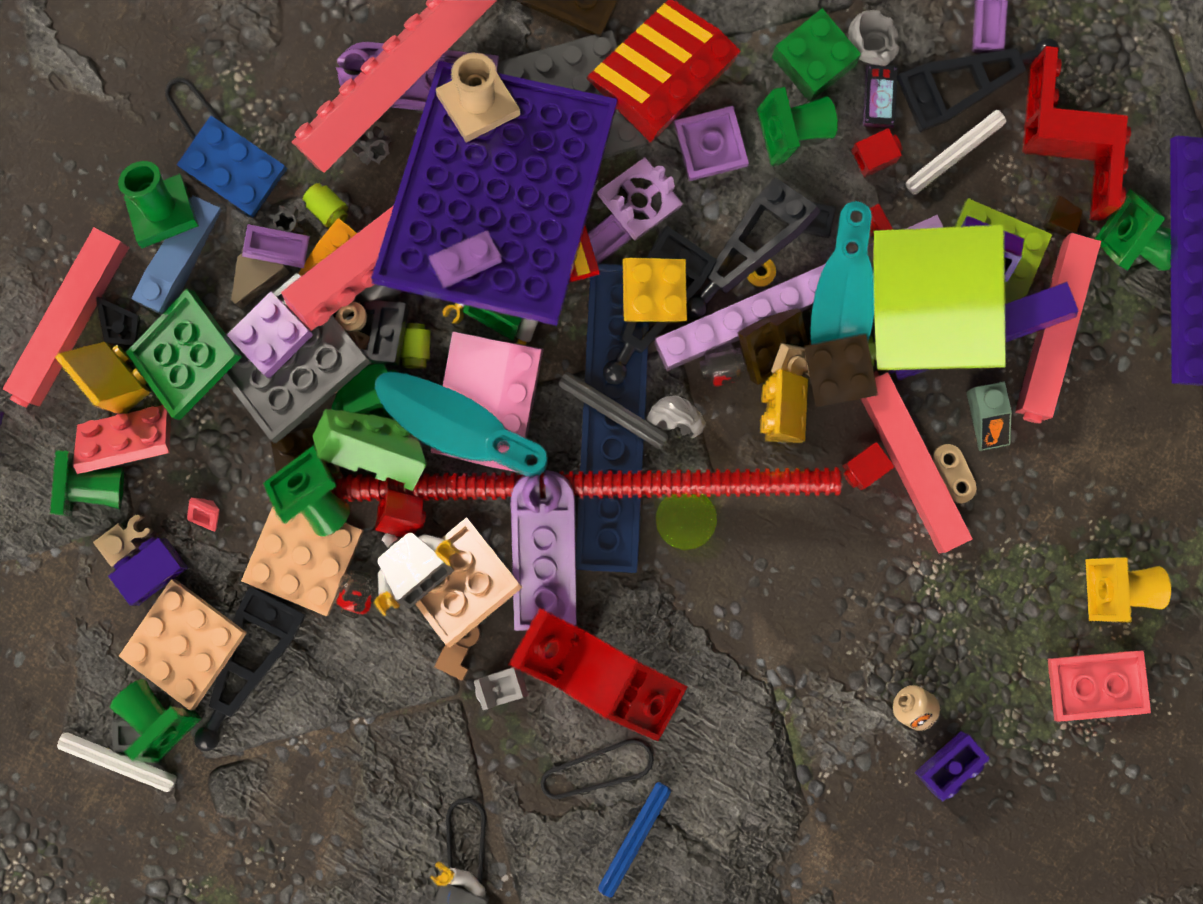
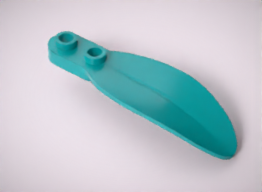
(846, 285)
(455, 423)

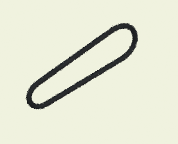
(197, 93)
(601, 785)
(482, 836)

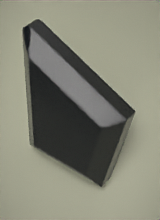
(117, 324)

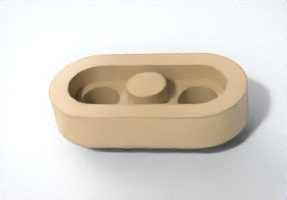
(954, 473)

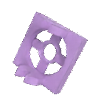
(624, 212)

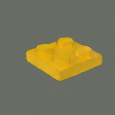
(654, 290)

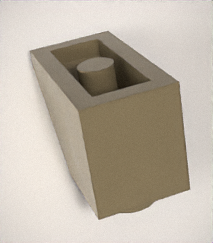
(254, 278)

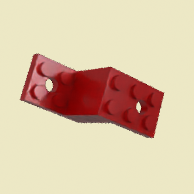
(1076, 135)
(598, 675)

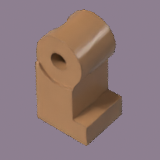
(452, 658)

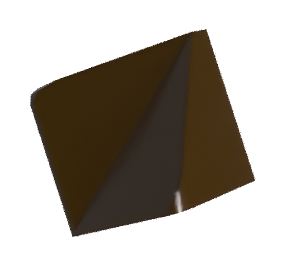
(1063, 217)

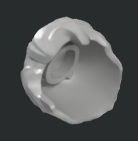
(874, 37)
(678, 412)

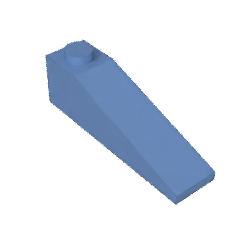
(175, 260)

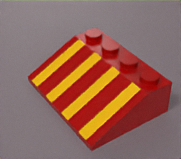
(664, 67)

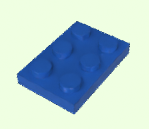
(232, 166)

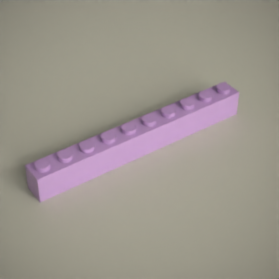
(723, 326)

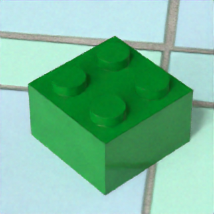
(816, 55)

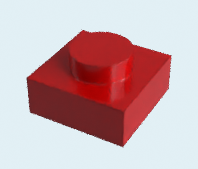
(879, 220)

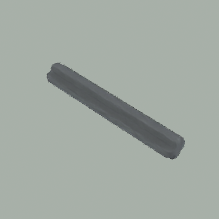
(613, 410)

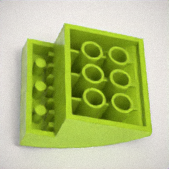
(939, 298)

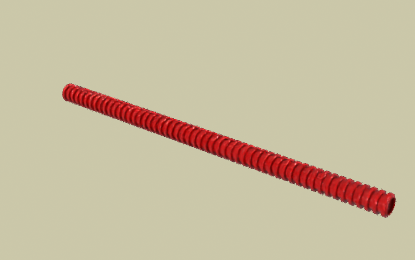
(603, 484)

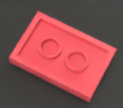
(122, 439)
(1099, 685)

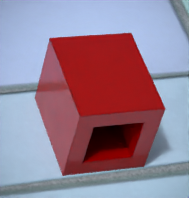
(877, 152)
(867, 467)
(399, 513)

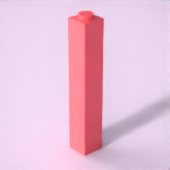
(65, 318)
(1055, 343)
(915, 466)

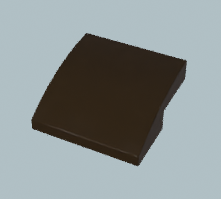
(763, 339)

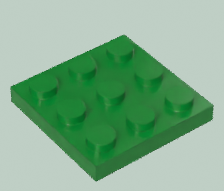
(183, 354)

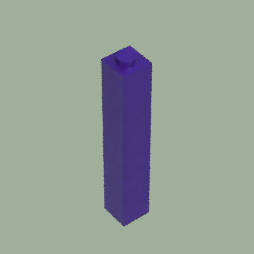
(1029, 316)

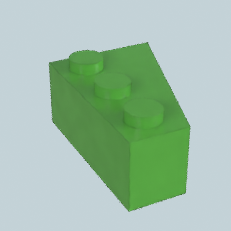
(371, 444)

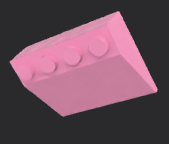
(496, 376)

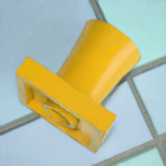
(1115, 589)

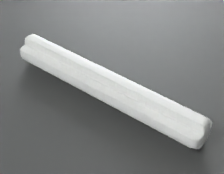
(955, 152)
(116, 762)

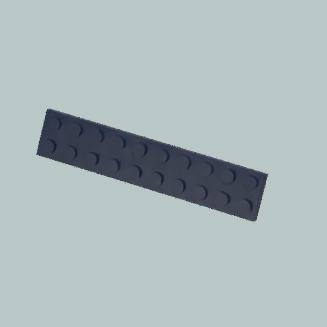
(610, 525)

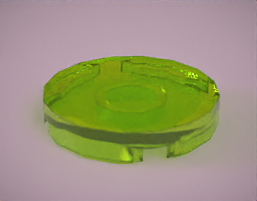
(686, 521)

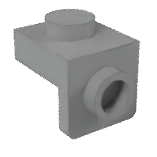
(500, 688)

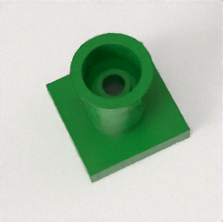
(786, 126)
(156, 205)
(1136, 231)
(95, 487)
(305, 489)
(157, 727)

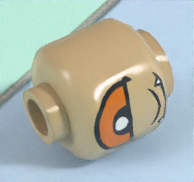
(916, 708)

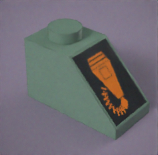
(990, 415)

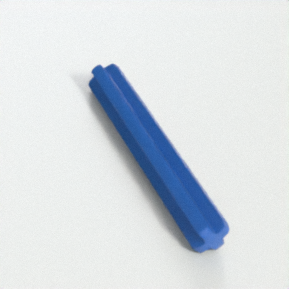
(634, 839)

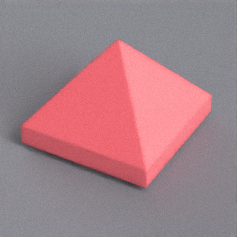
(203, 513)

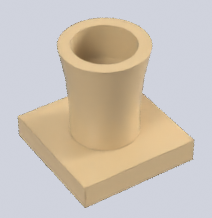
(476, 97)

